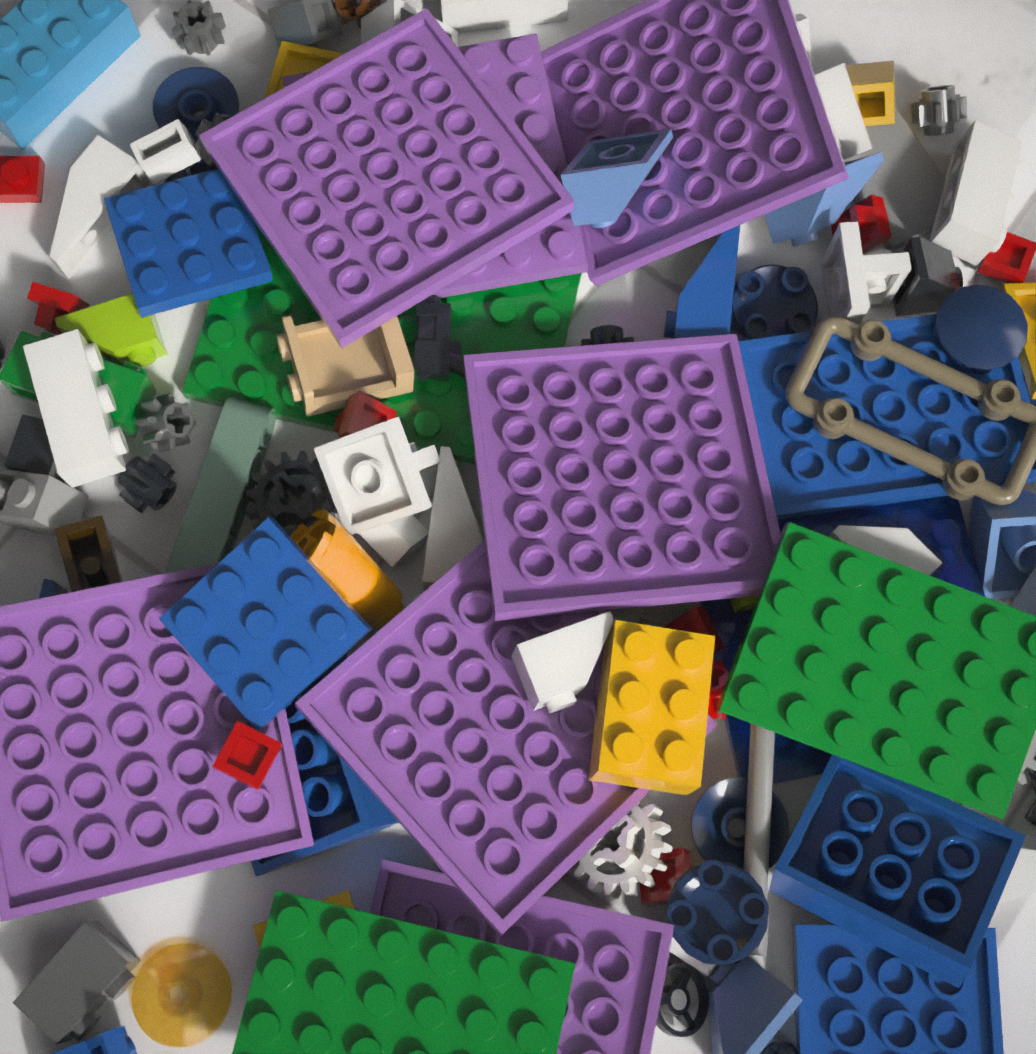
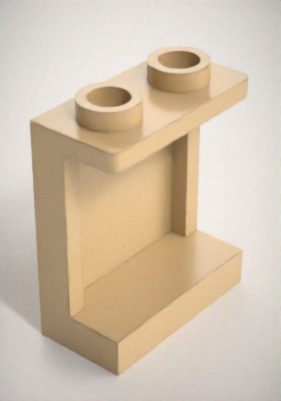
(329, 375)

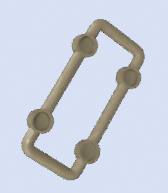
(836, 417)

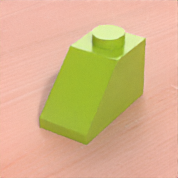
(118, 331)

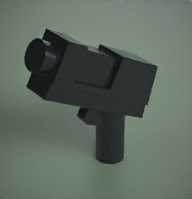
(434, 350)

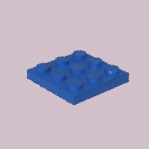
(186, 242)
(265, 623)

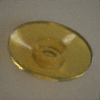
(206, 989)

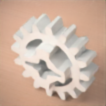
(638, 853)

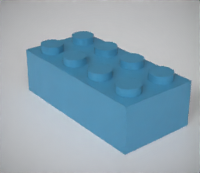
(53, 55)

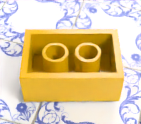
(652, 708)

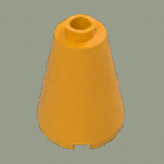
(350, 569)

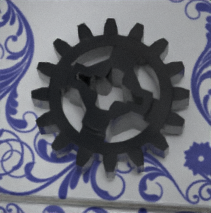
(309, 489)

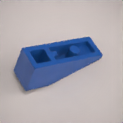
(707, 299)

